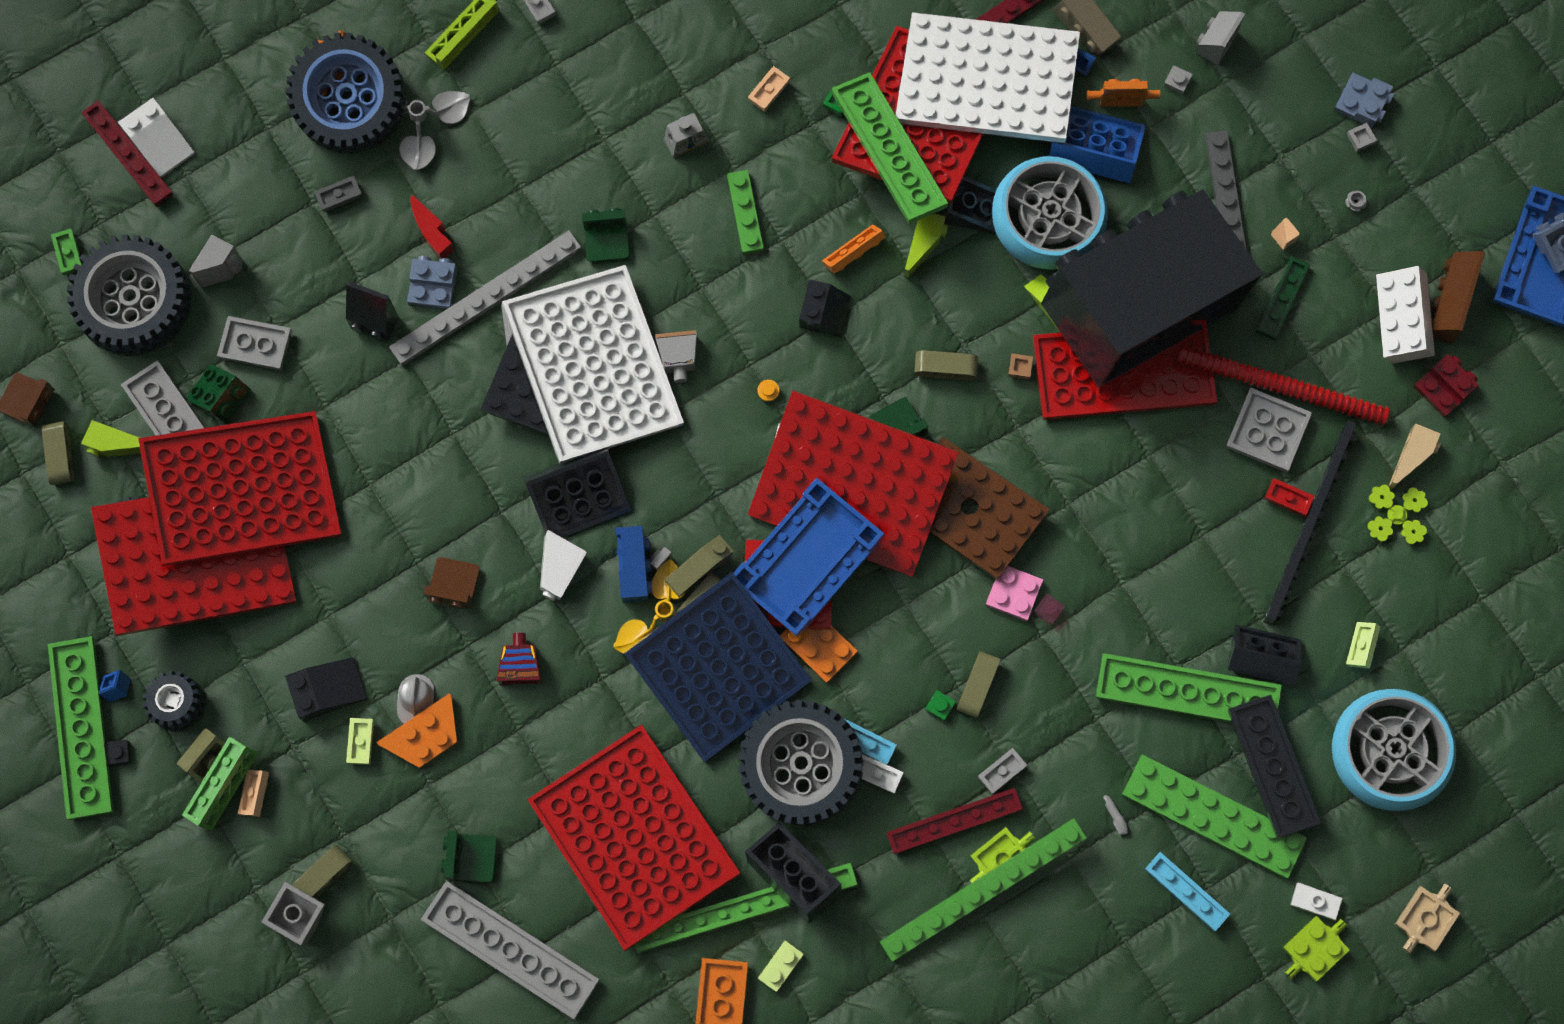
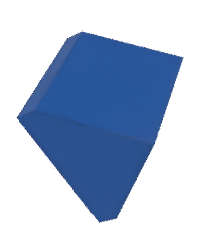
(1084, 62)

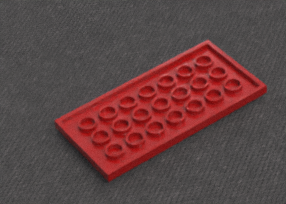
(1154, 385)

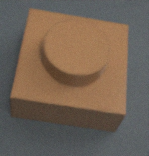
(1020, 366)

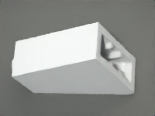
(558, 565)

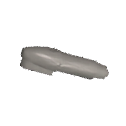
(1118, 820)

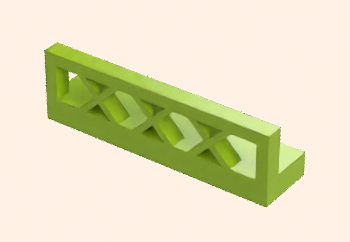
(464, 34)

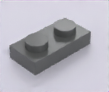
(338, 194)

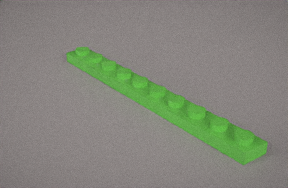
(983, 889)
(730, 913)

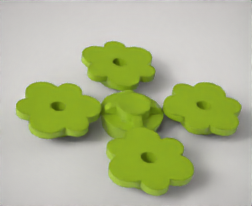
(1397, 514)

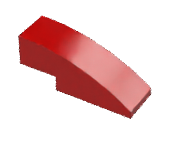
(431, 229)

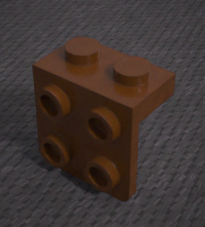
(25, 398)
(452, 583)

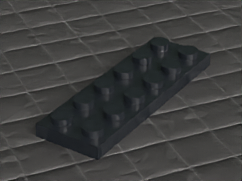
(1274, 766)

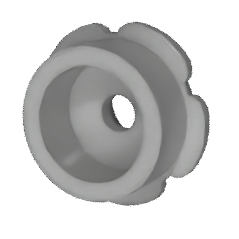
(1360, 197)

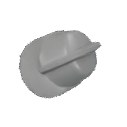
(414, 696)

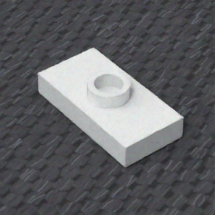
(1316, 901)

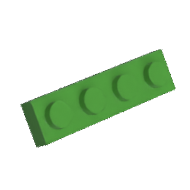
(745, 212)

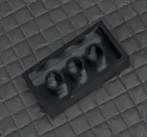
(793, 872)

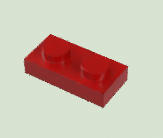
(1289, 497)

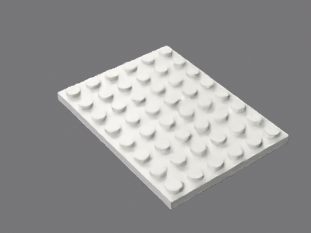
(988, 77)
(592, 363)

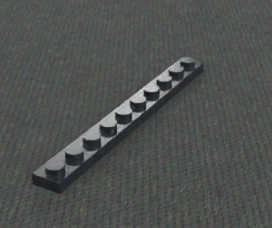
(1307, 531)

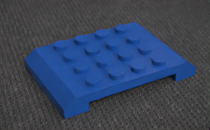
(1527, 277)
(808, 557)

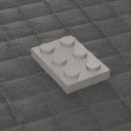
(254, 343)

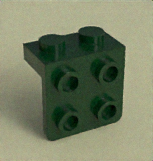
(605, 235)
(219, 393)
(468, 857)

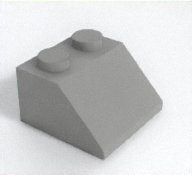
(1219, 36)
(216, 262)
(294, 914)

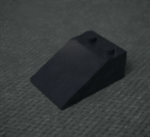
(971, 207)
(370, 311)
(325, 688)

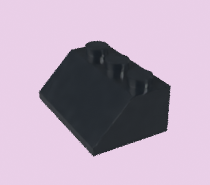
(1265, 655)

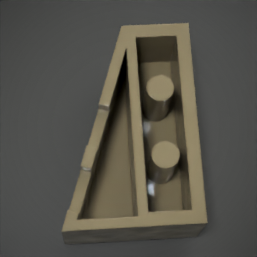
(1090, 21)

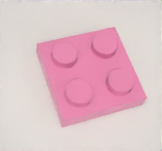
(1014, 593)

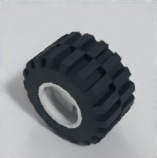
(173, 701)

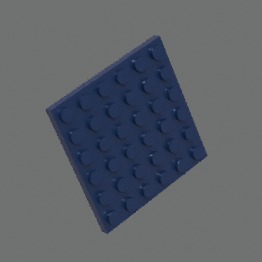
(717, 666)

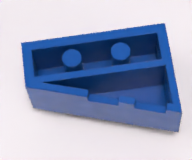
(633, 564)

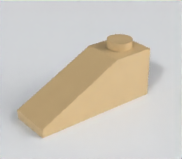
(1418, 448)

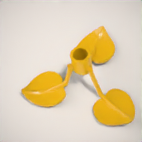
(636, 630)

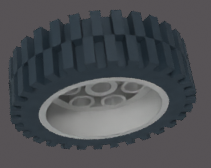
(111, 268)
(761, 766)

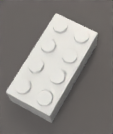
(1405, 315)

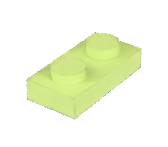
(1363, 645)
(360, 741)
(780, 966)

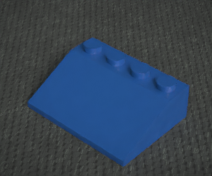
(1101, 144)

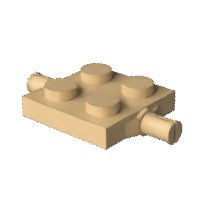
(1427, 918)

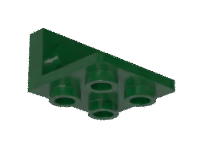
(902, 417)

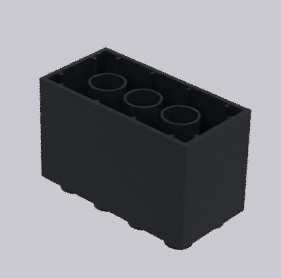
(1149, 285)

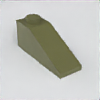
(700, 565)

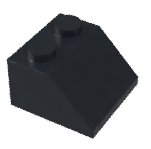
(824, 308)

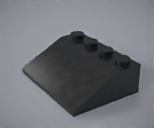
(577, 493)

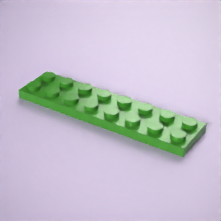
(889, 148)
(1177, 688)
(80, 728)
(1212, 816)

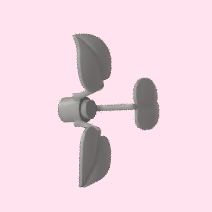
(451, 109)

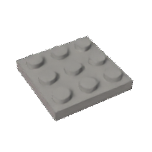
(1268, 430)

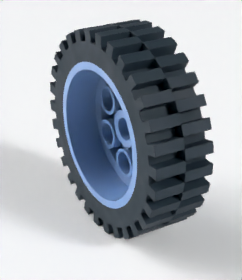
(318, 71)

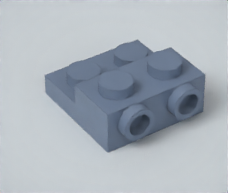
(1364, 99)
(1551, 242)
(432, 282)

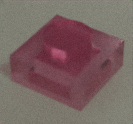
(1049, 609)

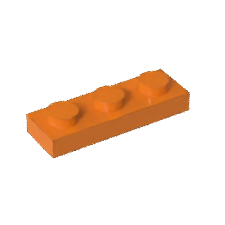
(853, 249)

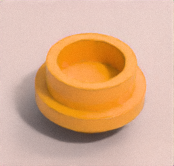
(768, 390)

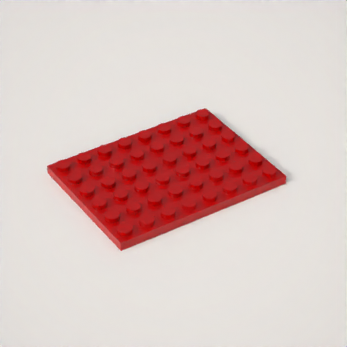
(943, 151)
(872, 466)
(238, 488)
(157, 597)
(633, 837)

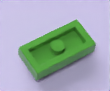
(66, 251)

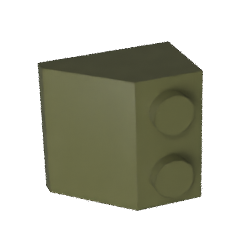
(201, 755)

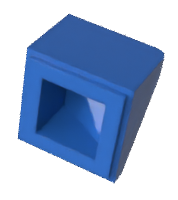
(114, 686)

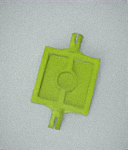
(999, 850)
(1316, 949)

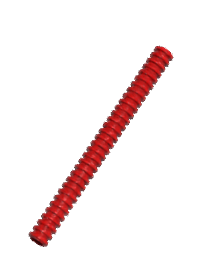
(1283, 385)

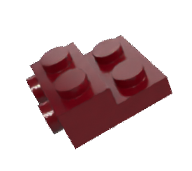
(1447, 384)

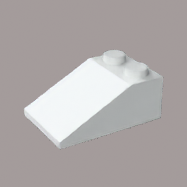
(156, 137)

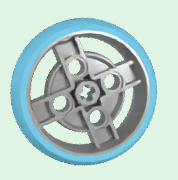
(1015, 193)
(1428, 775)

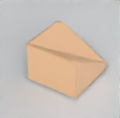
(1285, 234)

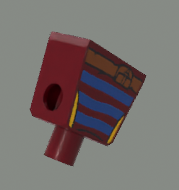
(519, 663)

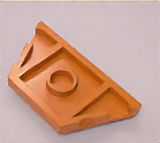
(425, 734)

